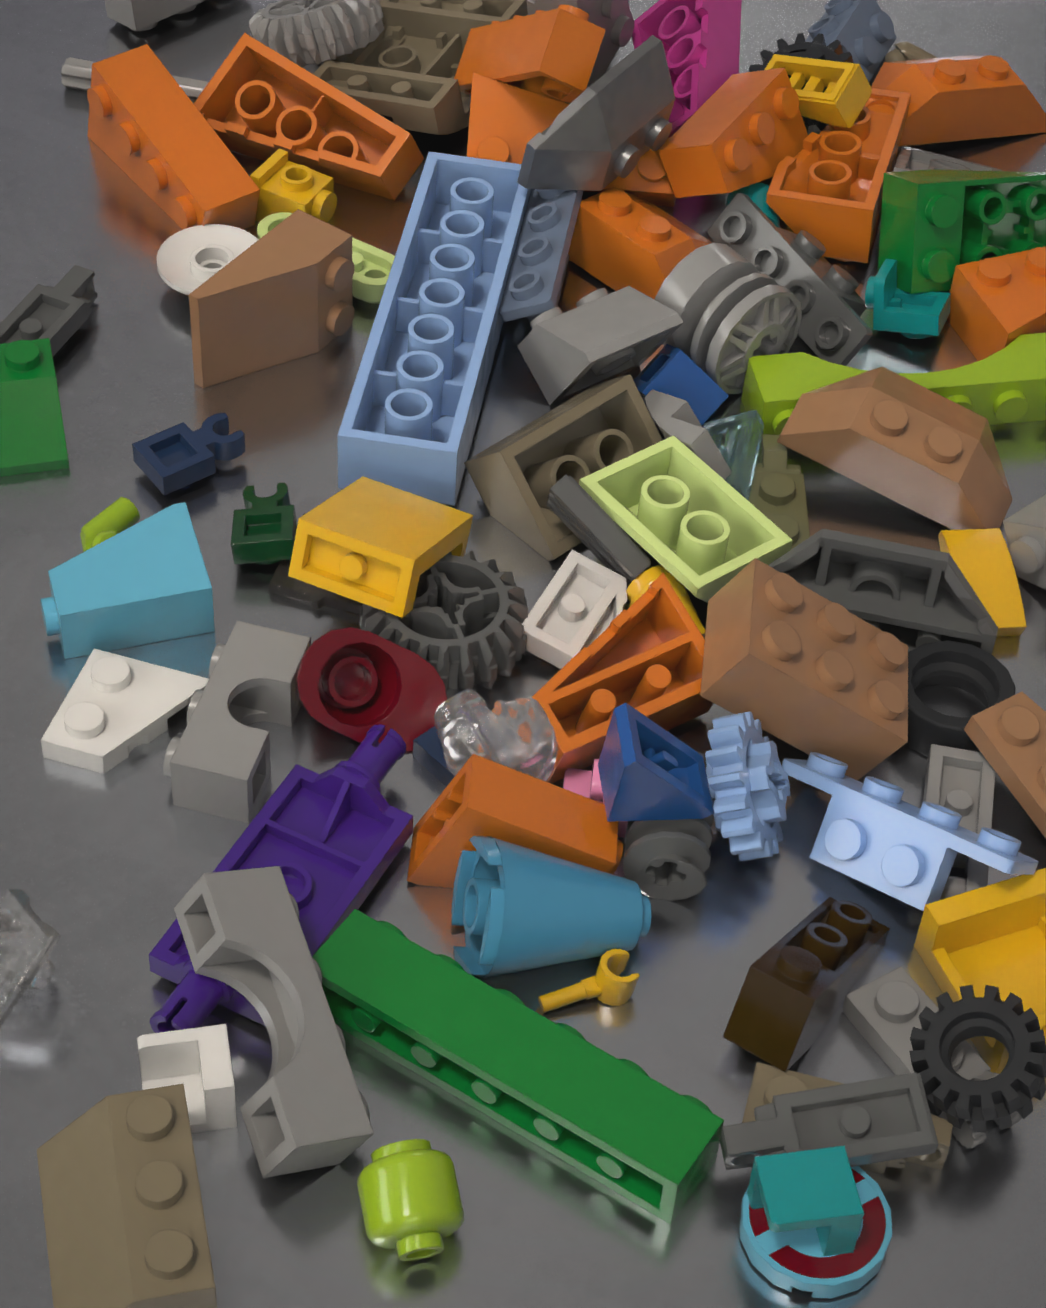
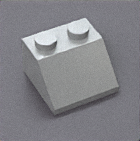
(595, 340)

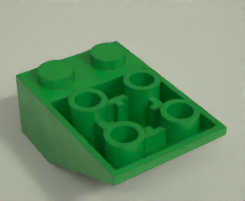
(957, 218)

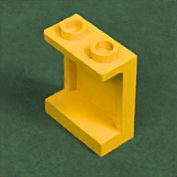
(376, 543)
(990, 940)

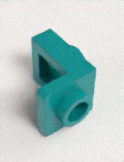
(899, 311)

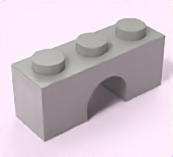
(220, 760)

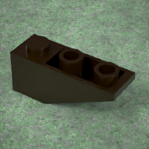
(803, 982)

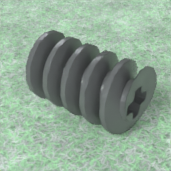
(668, 856)

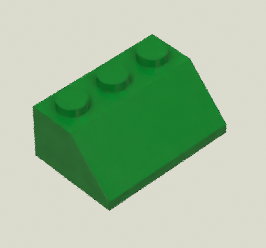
(30, 410)

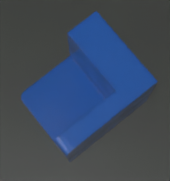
(681, 377)

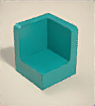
(809, 1192)

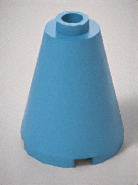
(539, 910)

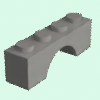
(250, 937)

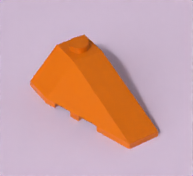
(838, 178)

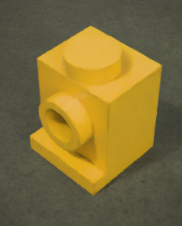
(292, 187)

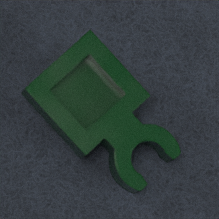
(265, 528)

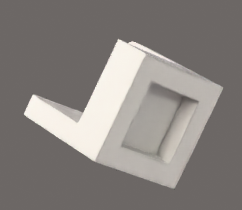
(202, 1063)

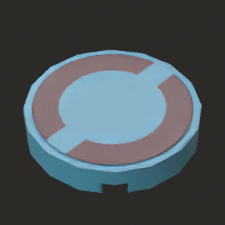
(797, 1258)

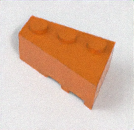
(736, 136)
(642, 659)

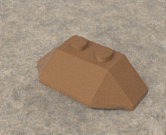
(904, 447)

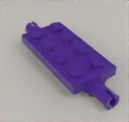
(332, 845)

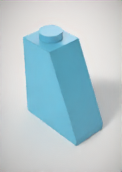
(132, 588)

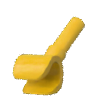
(604, 985)

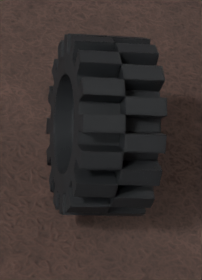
(971, 1018)

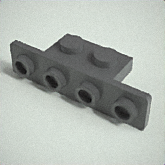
(826, 292)

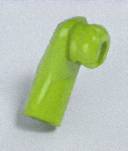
(109, 522)

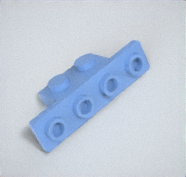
(892, 842)

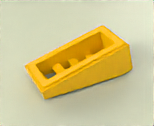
(845, 91)

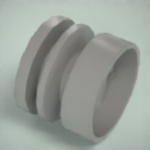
(728, 313)

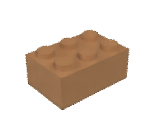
(806, 669)

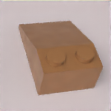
(273, 301)

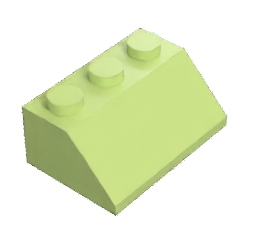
(685, 516)

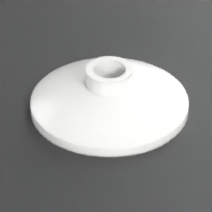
(199, 253)

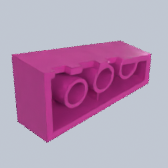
(699, 48)

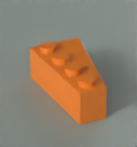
(535, 52)
(271, 103)
(509, 117)

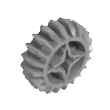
(317, 29)

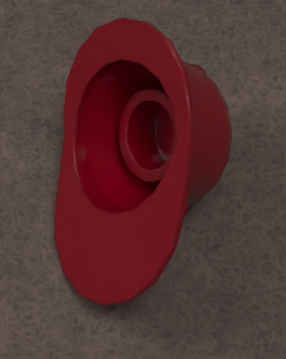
(363, 681)

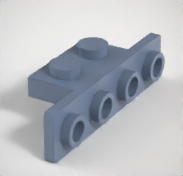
(861, 30)
(541, 254)

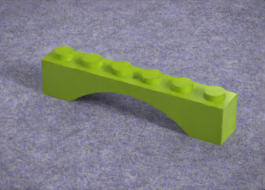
(1000, 387)

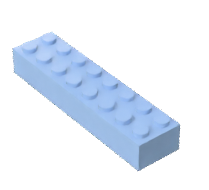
(435, 330)

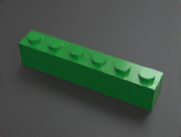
(518, 1066)

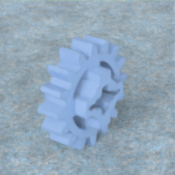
(746, 786)

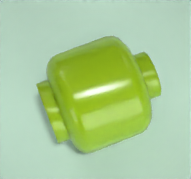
(410, 1199)

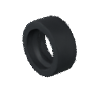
(955, 666)

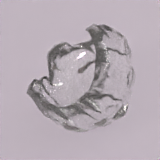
(509, 734)

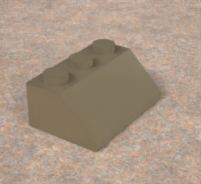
(570, 440)
(126, 1206)

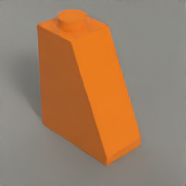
(513, 808)

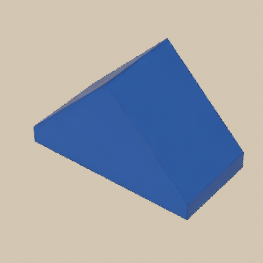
(650, 772)

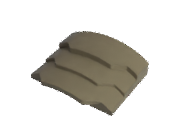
(415, 61)

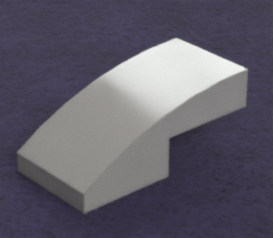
(677, 418)

